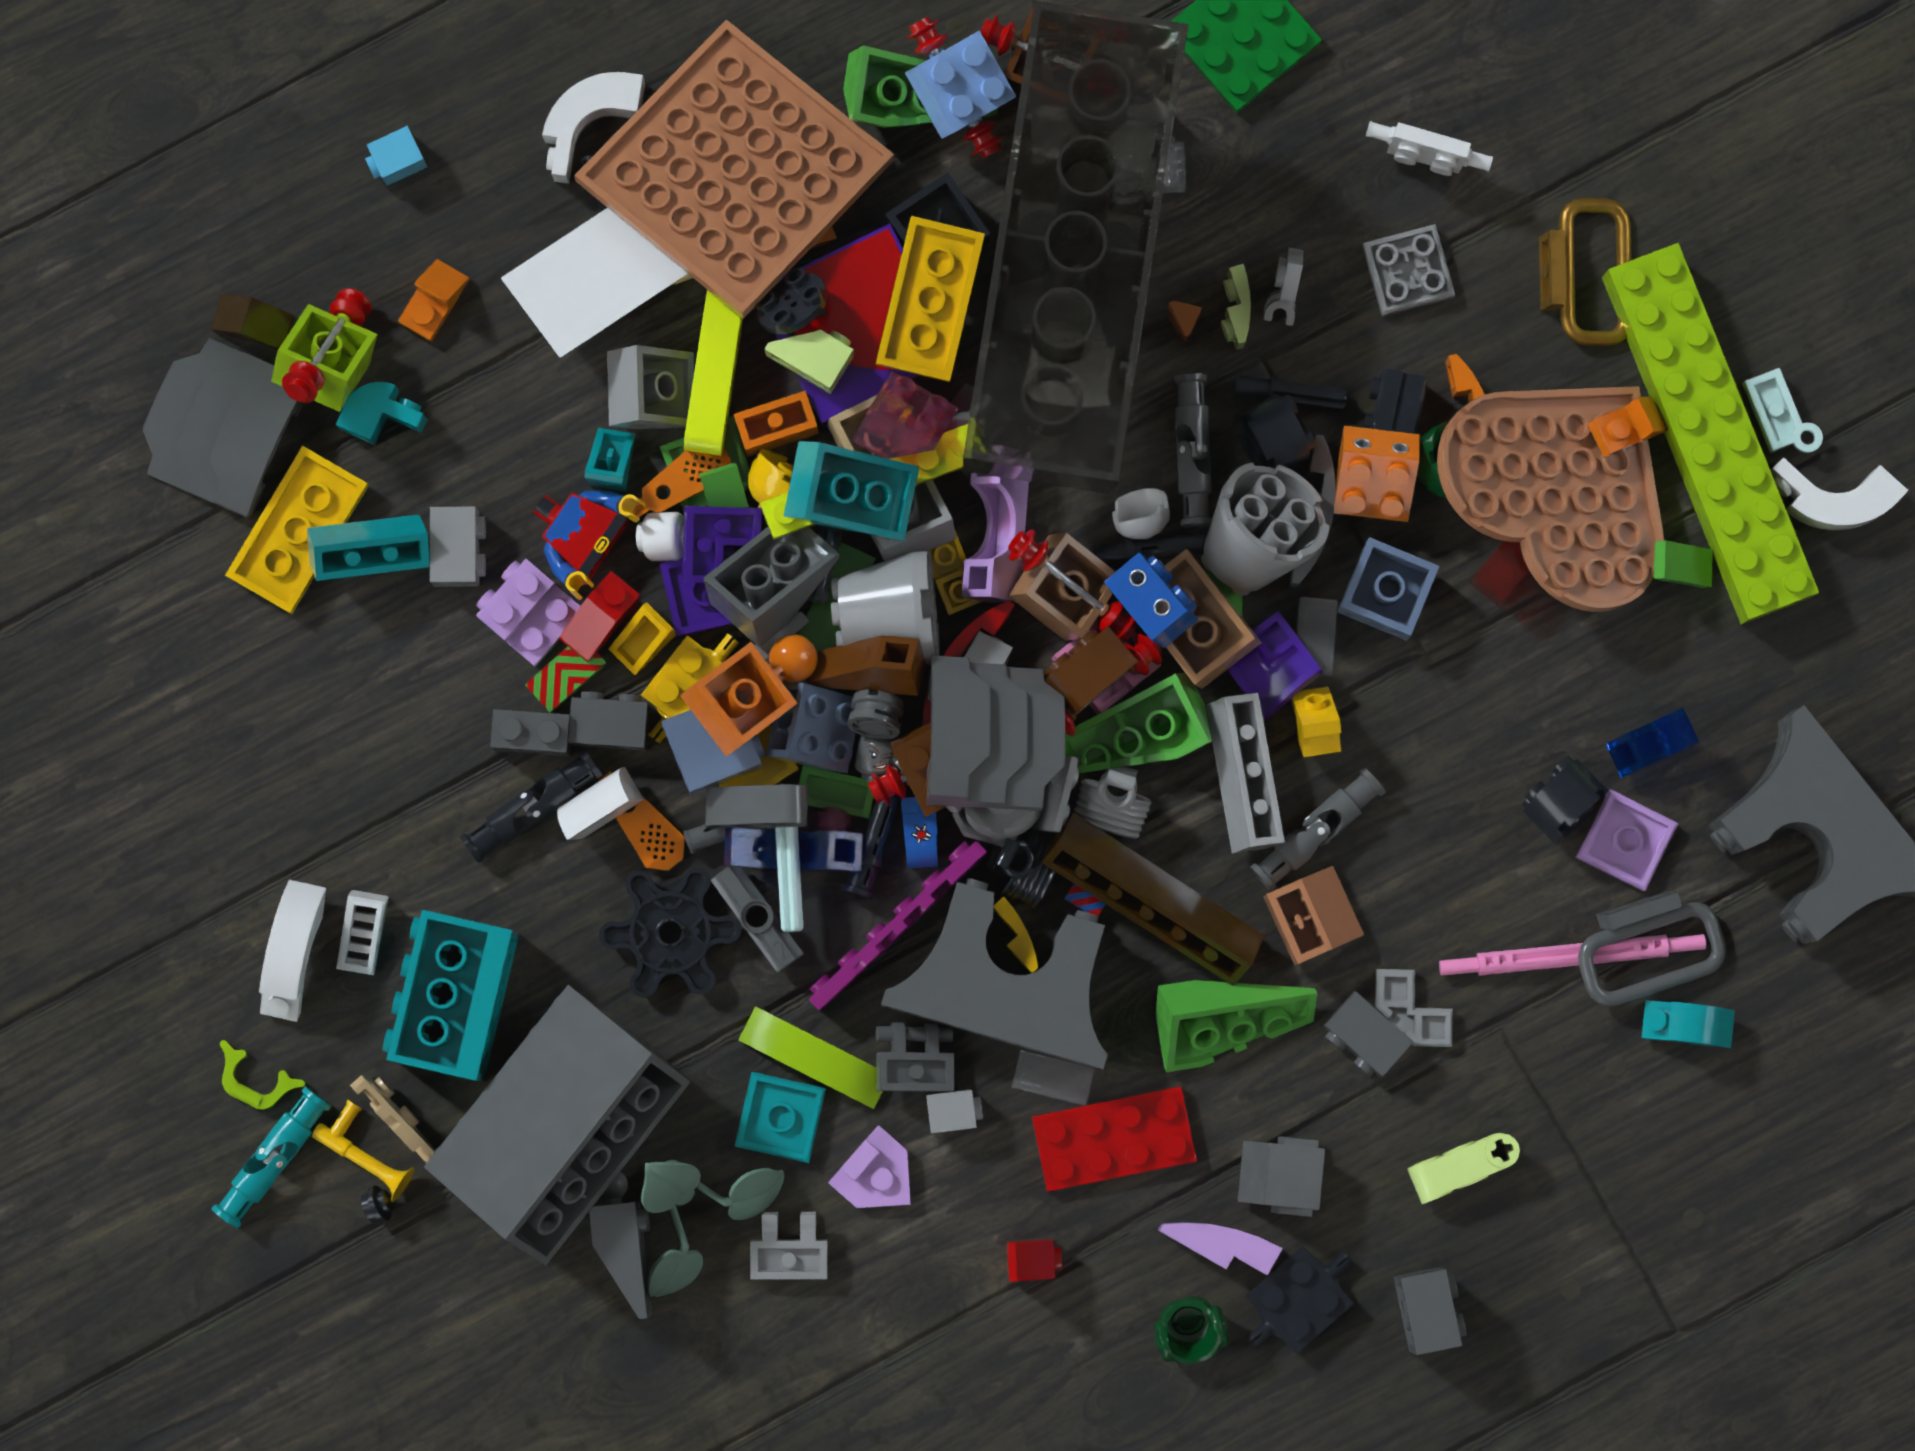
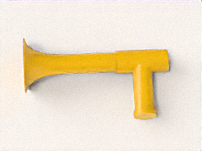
(333, 1139)

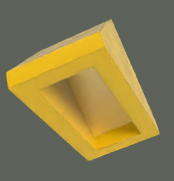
(642, 639)

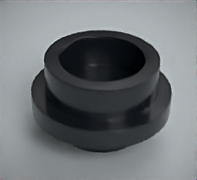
(377, 1204)

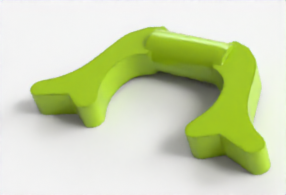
(247, 1095)

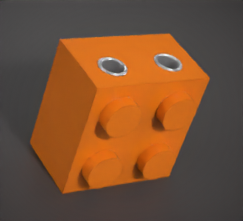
(1376, 473)

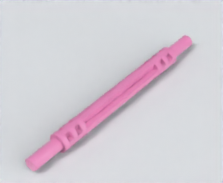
(1567, 955)

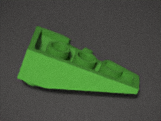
(1144, 729)

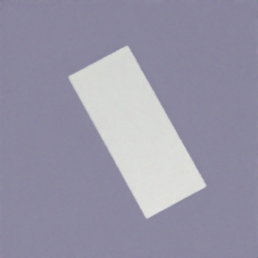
(590, 280)

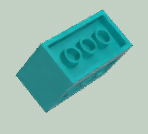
(477, 998)

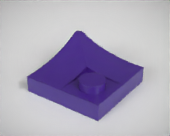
(1276, 666)

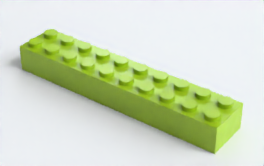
(1710, 434)

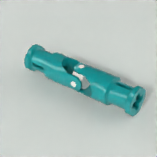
(254, 1179)

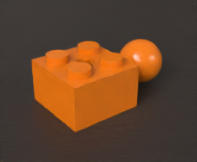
(757, 687)

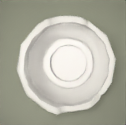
(1141, 513)

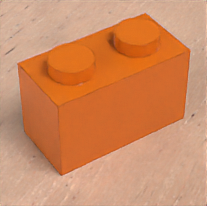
(776, 423)

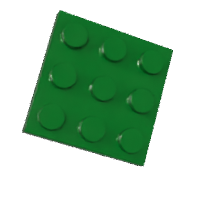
(1245, 44)

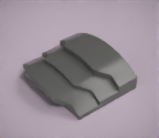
(218, 426)
(992, 735)

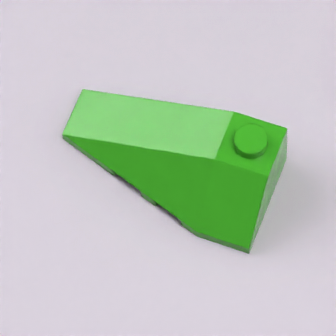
(880, 91)
(1212, 1017)

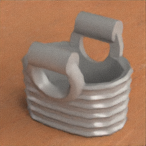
(1112, 813)

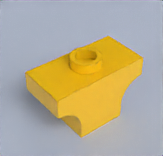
(1317, 722)

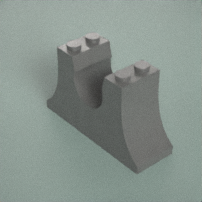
(1821, 794)
(1032, 1011)

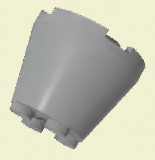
(1263, 527)
(889, 601)

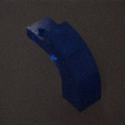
(817, 850)

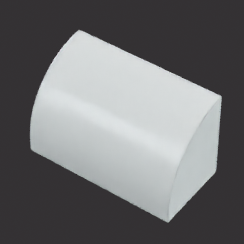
(598, 805)

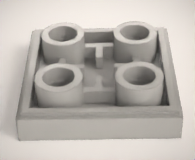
(1408, 270)

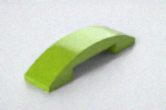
(811, 1056)

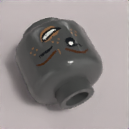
(874, 756)

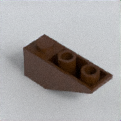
(872, 664)

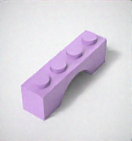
(989, 572)

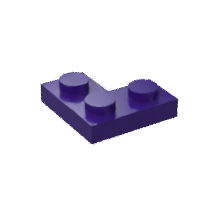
(711, 528)

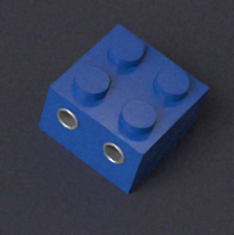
(1151, 600)

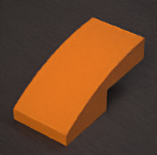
(1462, 379)

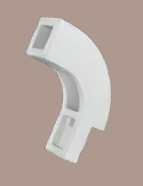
(584, 102)
(1837, 510)
(289, 949)

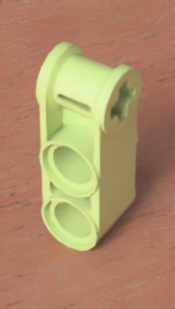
(1461, 1166)

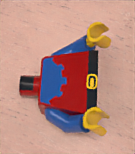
(583, 533)

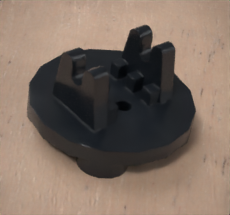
(793, 303)

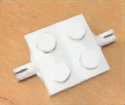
(1419, 145)

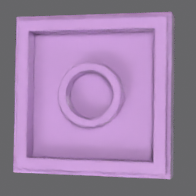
(1627, 840)

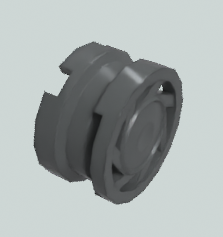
(876, 714)

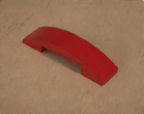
(988, 623)

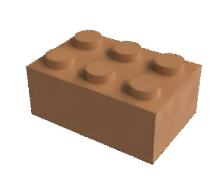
(1220, 633)

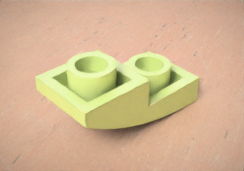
(1237, 317)

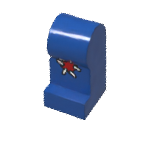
(919, 835)

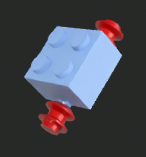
(959, 85)

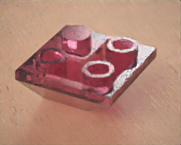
(904, 419)

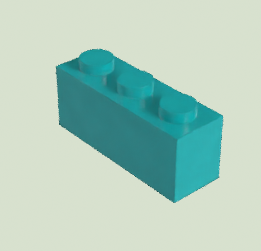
(368, 547)

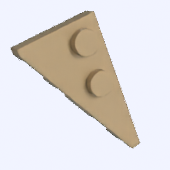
(400, 1120)

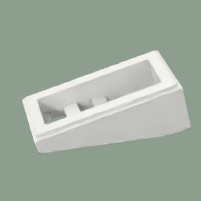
(368, 900)

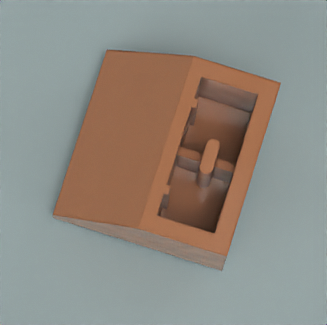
(1313, 915)

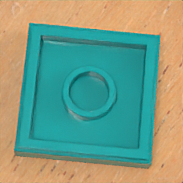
(780, 1117)

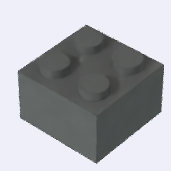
(1429, 1310)

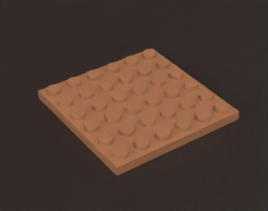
(734, 168)

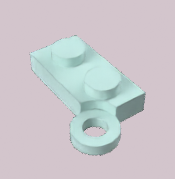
(1778, 413)

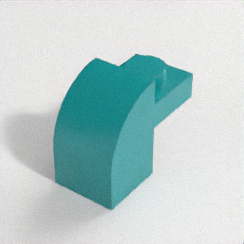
(372, 405)
(1688, 1023)

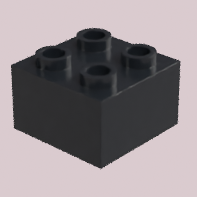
(940, 203)

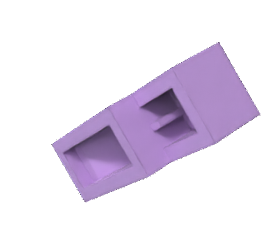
(1223, 1243)

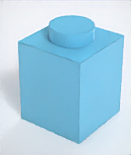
(395, 156)

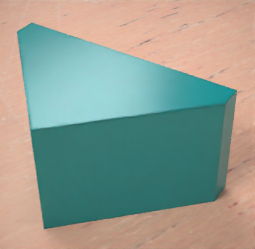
(610, 459)

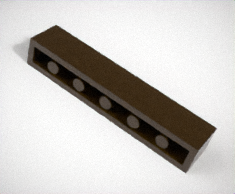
(1153, 899)

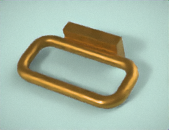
(1558, 269)

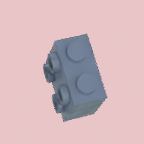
(814, 729)
(701, 759)

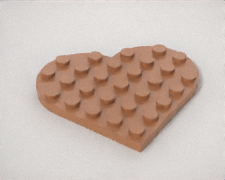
(1535, 476)

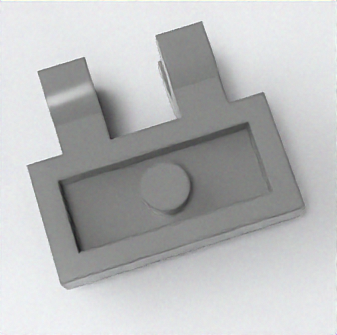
(1287, 279)
(789, 1257)

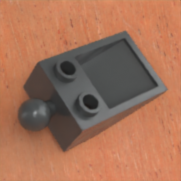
(620, 1243)

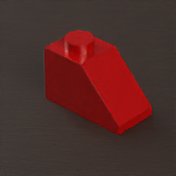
(600, 616)
(1033, 1260)

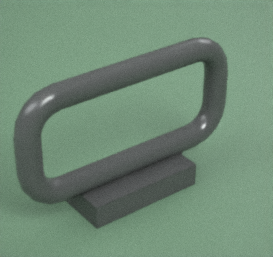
(1640, 918)

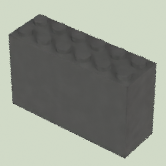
(556, 1125)

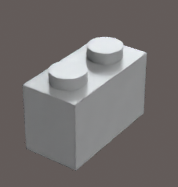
(455, 546)

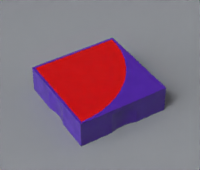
(858, 301)

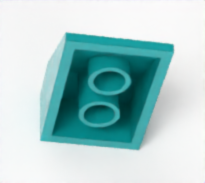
(851, 490)

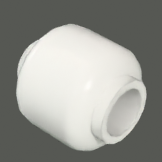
(661, 536)

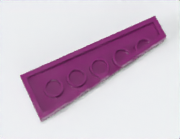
(907, 913)

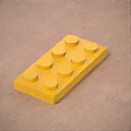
(930, 299)
(276, 551)

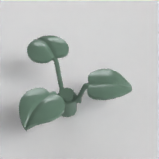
(674, 1184)

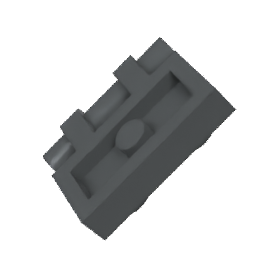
(914, 1070)

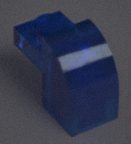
(1652, 742)

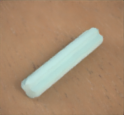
(789, 879)

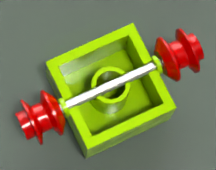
(326, 351)

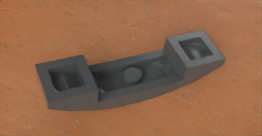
(1321, 468)

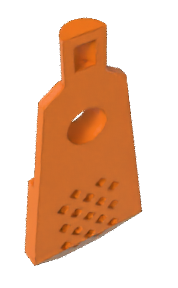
(678, 481)
(640, 820)

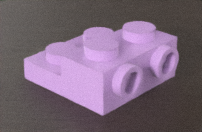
(527, 611)

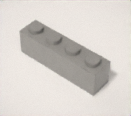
(1245, 773)

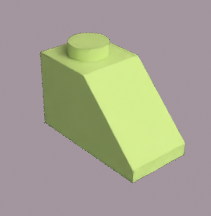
(814, 356)

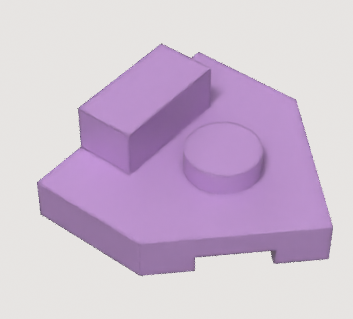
(875, 1173)

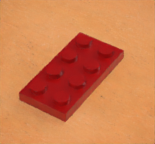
(1114, 1139)

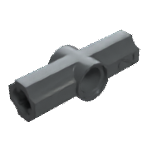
(742, 896)

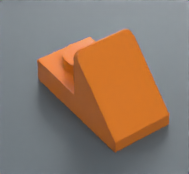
(433, 300)
(1627, 426)

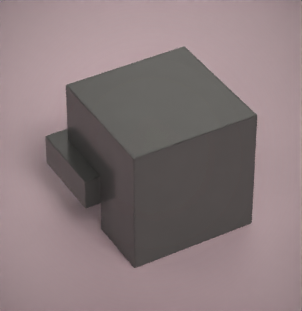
(1282, 1175)

